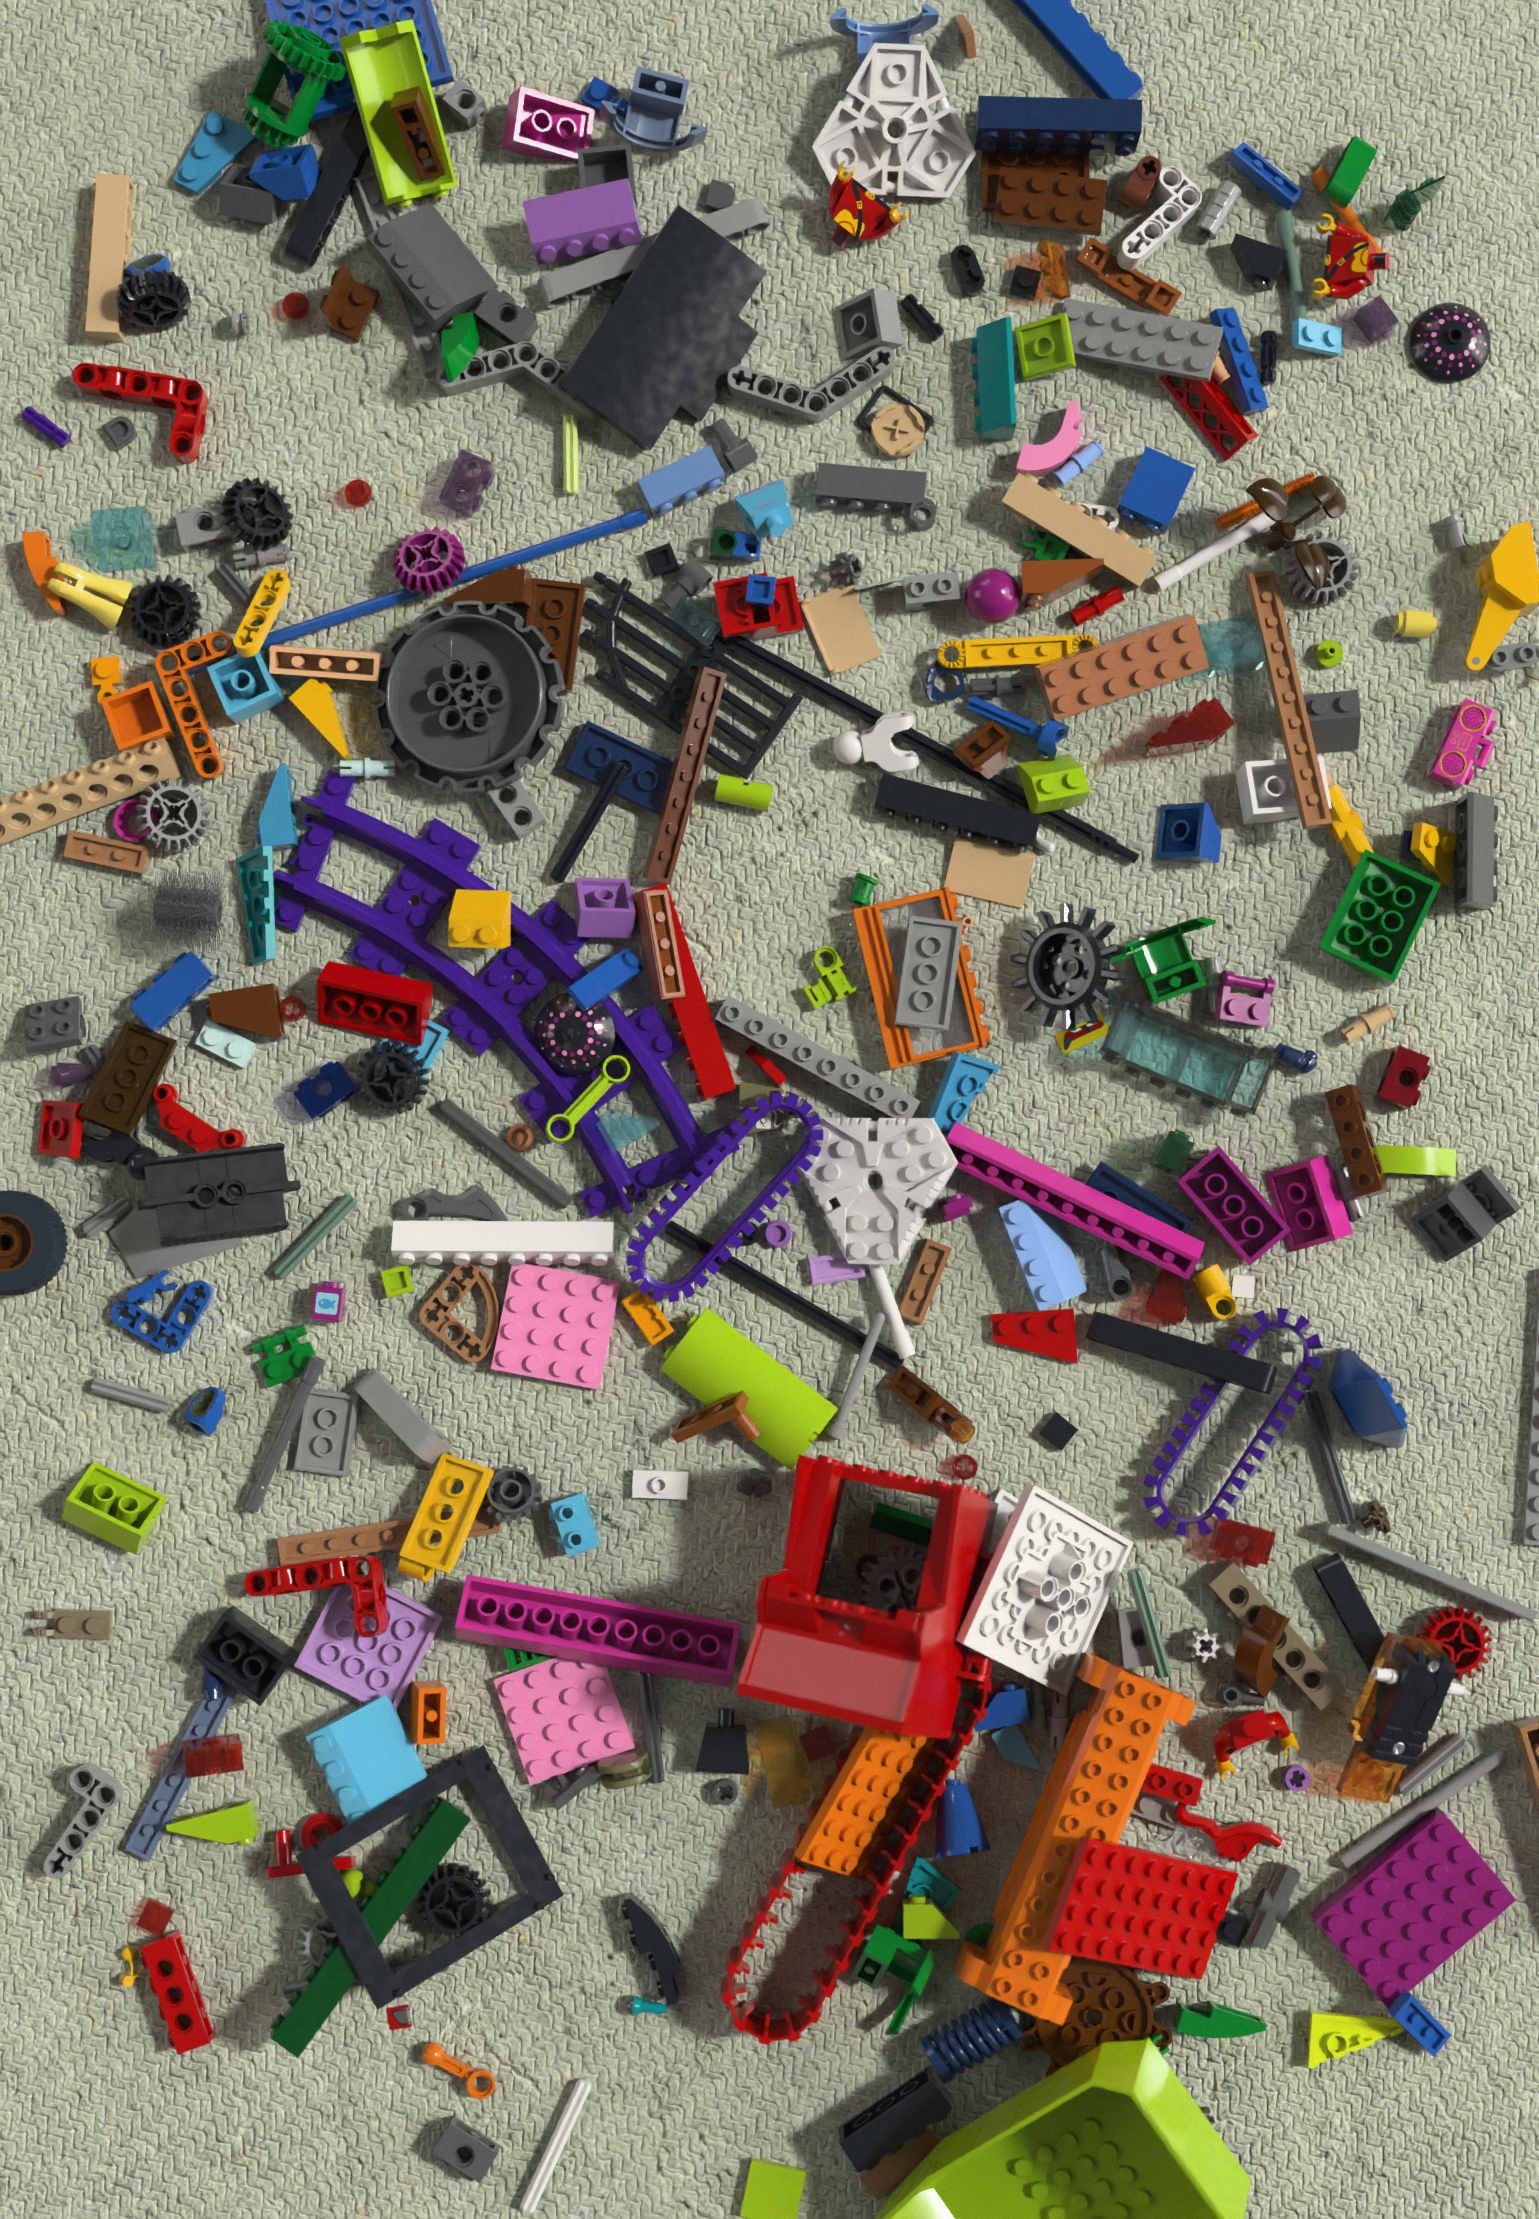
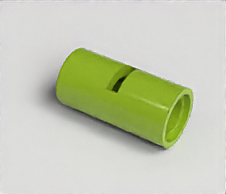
(744, 794)

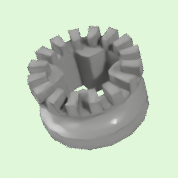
(239, 322)

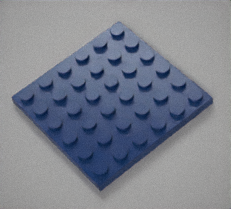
(344, 17)

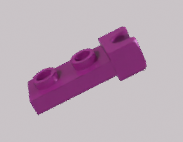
(955, 1206)

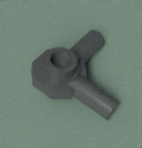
(1231, 1694)

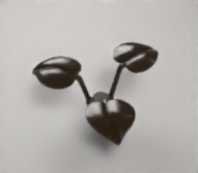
(1273, 500)

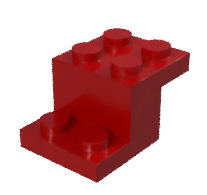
(757, 620)

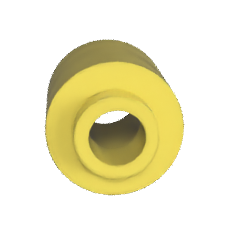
(1415, 623)

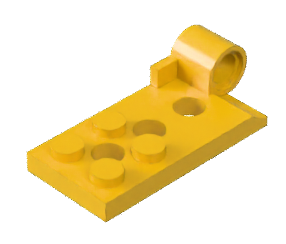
(417, 1556)

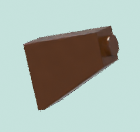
(249, 1009)

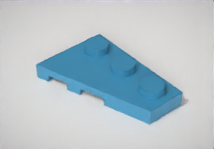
(959, 1086)

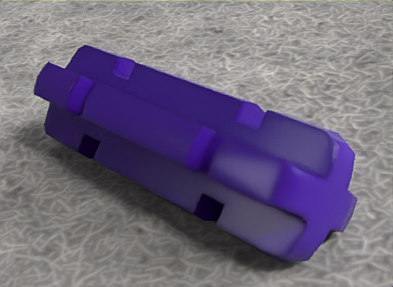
(45, 426)

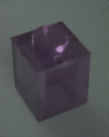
(1376, 320)

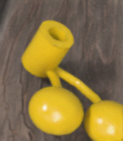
(130, 1954)

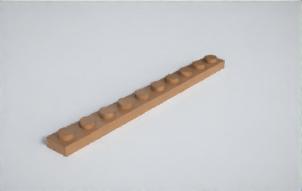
(1289, 701)

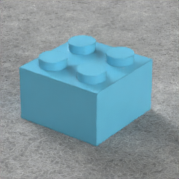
(245, 685)

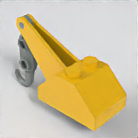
(1509, 591)

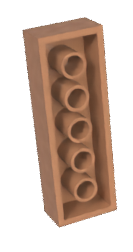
(1121, 666)

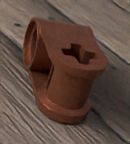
(1140, 186)

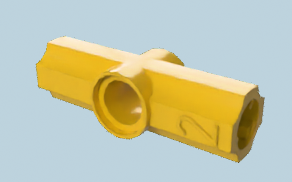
(1347, 826)

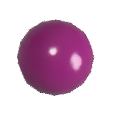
(992, 596)

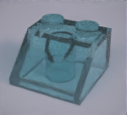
(124, 538)
(1232, 646)

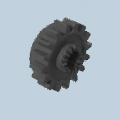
(514, 1508)

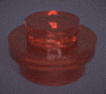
(295, 306)
(358, 493)

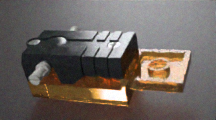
(1396, 1714)

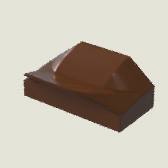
(985, 750)

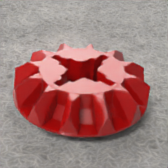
(318, 1822)

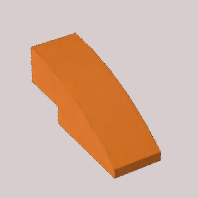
(42, 565)

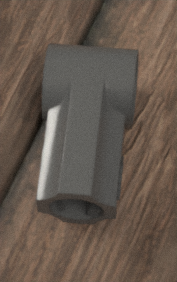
(1114, 1270)

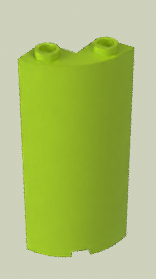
(378, 66)
(721, 1361)

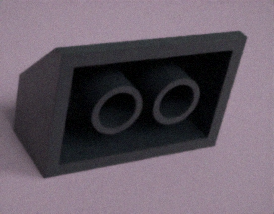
(246, 1655)

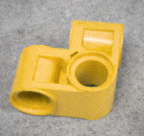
(1213, 1287)

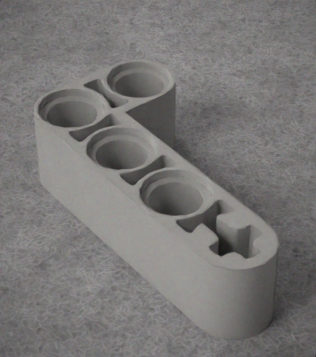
(402, 1417)
(80, 1824)

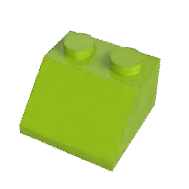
(1053, 783)

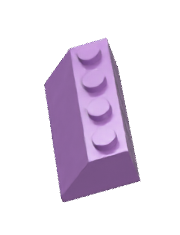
(583, 221)

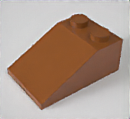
(1049, 580)

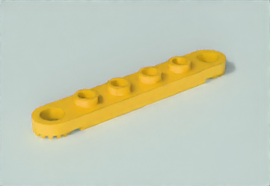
(1010, 651)

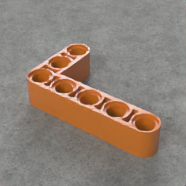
(190, 699)

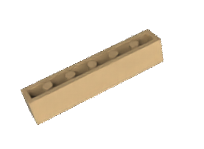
(109, 255)
(1084, 534)

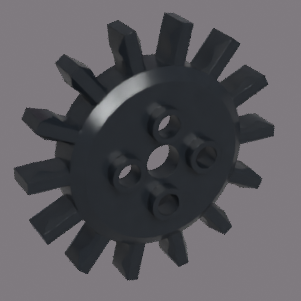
(1049, 980)

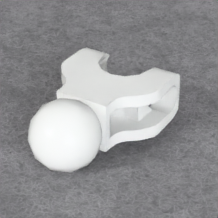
(876, 744)

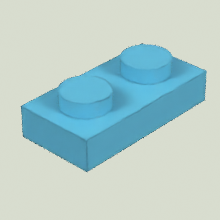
(1316, 337)

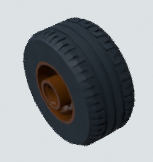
(36, 1246)

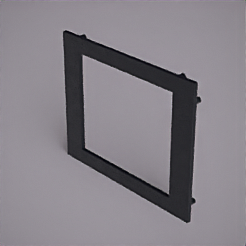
(346, 1917)

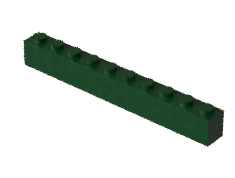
(381, 1912)

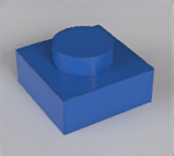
(760, 590)

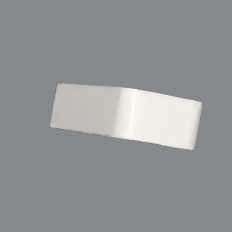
(1156, 225)

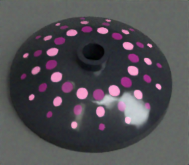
(1442, 356)
(592, 1040)

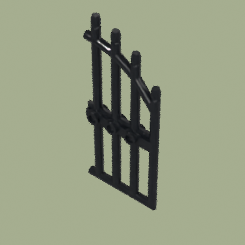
(678, 693)

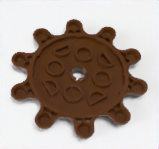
(1124, 2007)

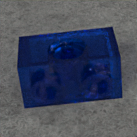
(342, 1089)

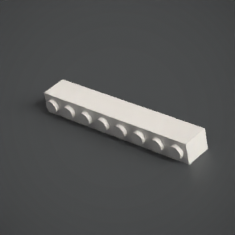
(503, 1242)

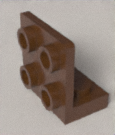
(348, 305)

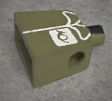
(772, 1120)

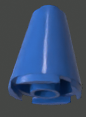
(958, 1823)

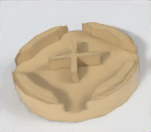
(897, 430)

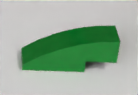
(459, 344)
(1216, 2021)

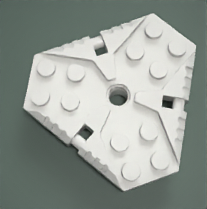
(898, 87)
(875, 1222)

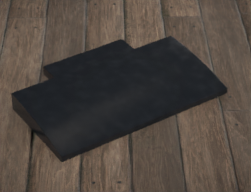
(668, 332)

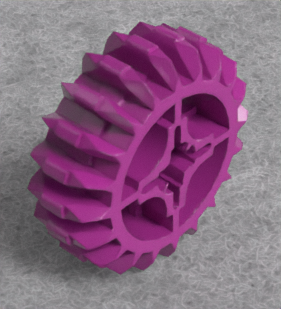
(429, 569)

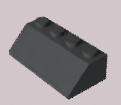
(1475, 852)

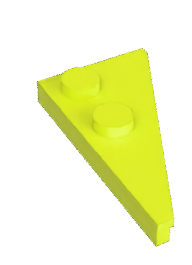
(1338, 2033)

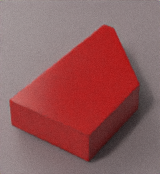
(767, 1066)

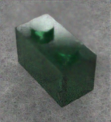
(1171, 1152)

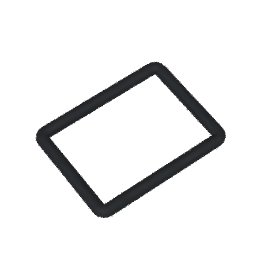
(885, 388)

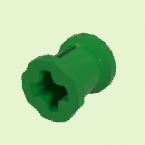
(869, 882)

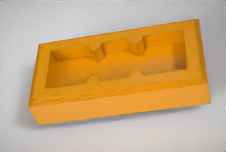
(647, 1316)

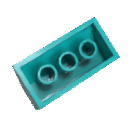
(994, 381)

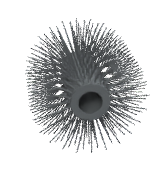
(183, 909)

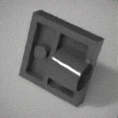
(54, 1025)

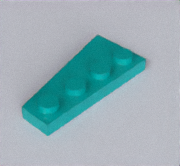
(257, 894)

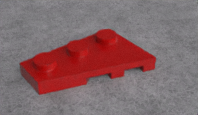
(1038, 1331)

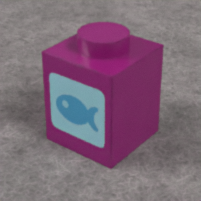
(329, 1302)

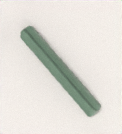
(315, 1236)
(1149, 1623)

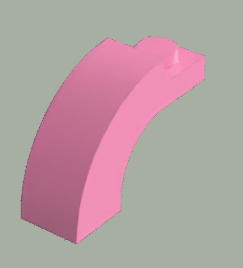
(1049, 457)

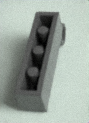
(875, 488)

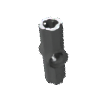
(1271, 1905)

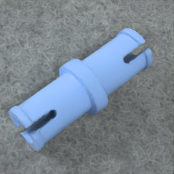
(1078, 463)

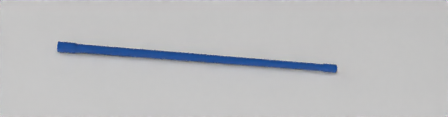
(623, 522)

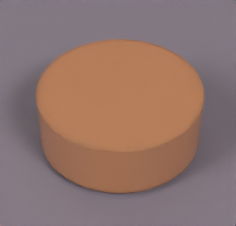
(520, 1137)

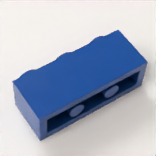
(172, 990)

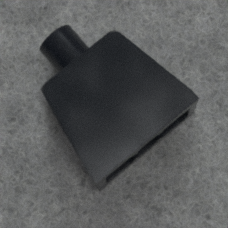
(724, 1746)

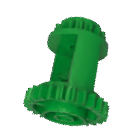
(304, 53)

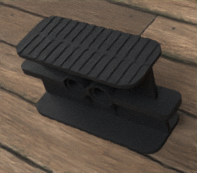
(253, 1170)

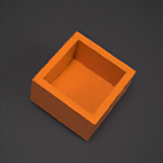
(138, 716)

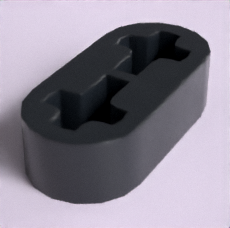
(961, 273)

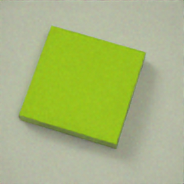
(1045, 347)
(772, 2190)

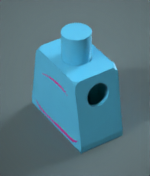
(766, 509)

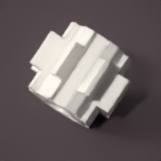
(1197, 1651)

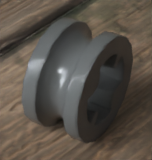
(723, 1783)

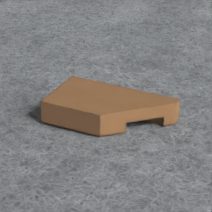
(966, 36)

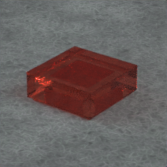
(817, 1743)
(155, 1917)

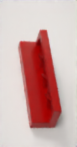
(1222, 408)

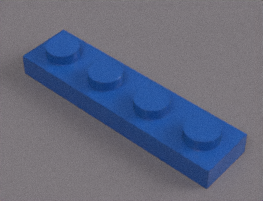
(1239, 361)

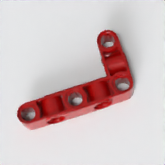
(161, 392)
(367, 1589)

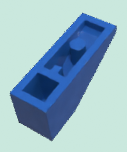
(606, 979)

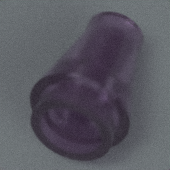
(70, 1074)

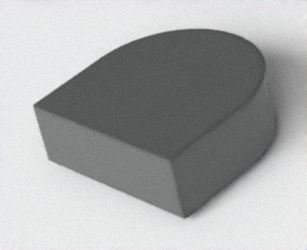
(719, 196)
(120, 431)

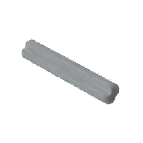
(131, 1395)
(1431, 1764)

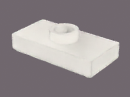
(660, 1484)

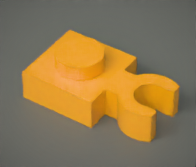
(106, 674)

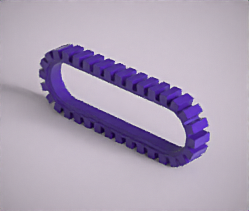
(742, 1223)

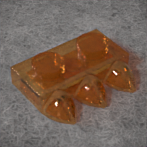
(1054, 269)

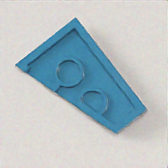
(212, 150)

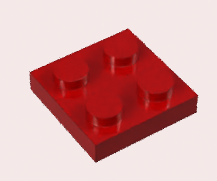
(60, 1129)

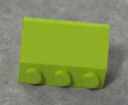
(113, 1507)

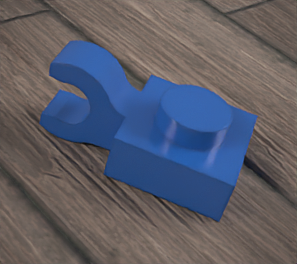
(600, 90)
(145, 1292)

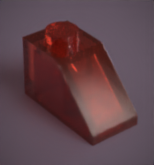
(1167, 1299)

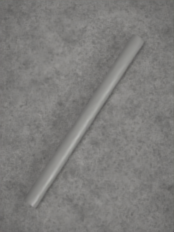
(1422, 1807)

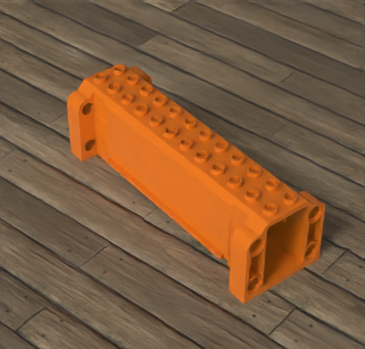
(1085, 1795)

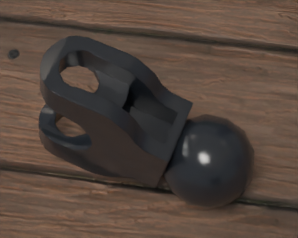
(119, 1148)

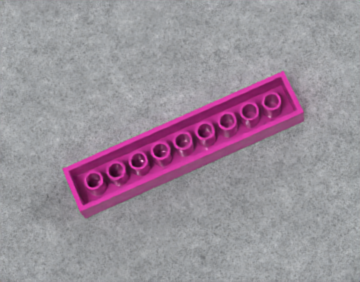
(597, 1630)

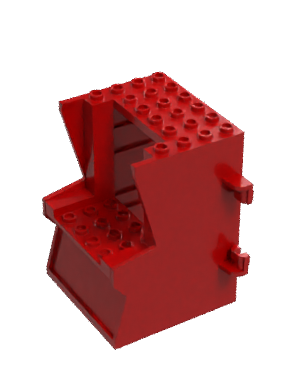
(863, 1661)

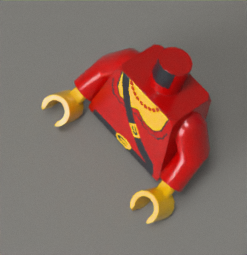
(858, 211)
(1348, 261)
(1248, 1732)

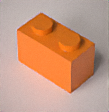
(428, 1712)

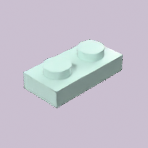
(226, 1043)

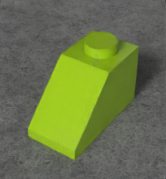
(926, 1920)

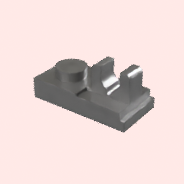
(584, 1777)

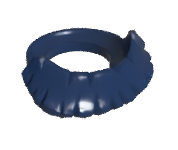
(933, 692)

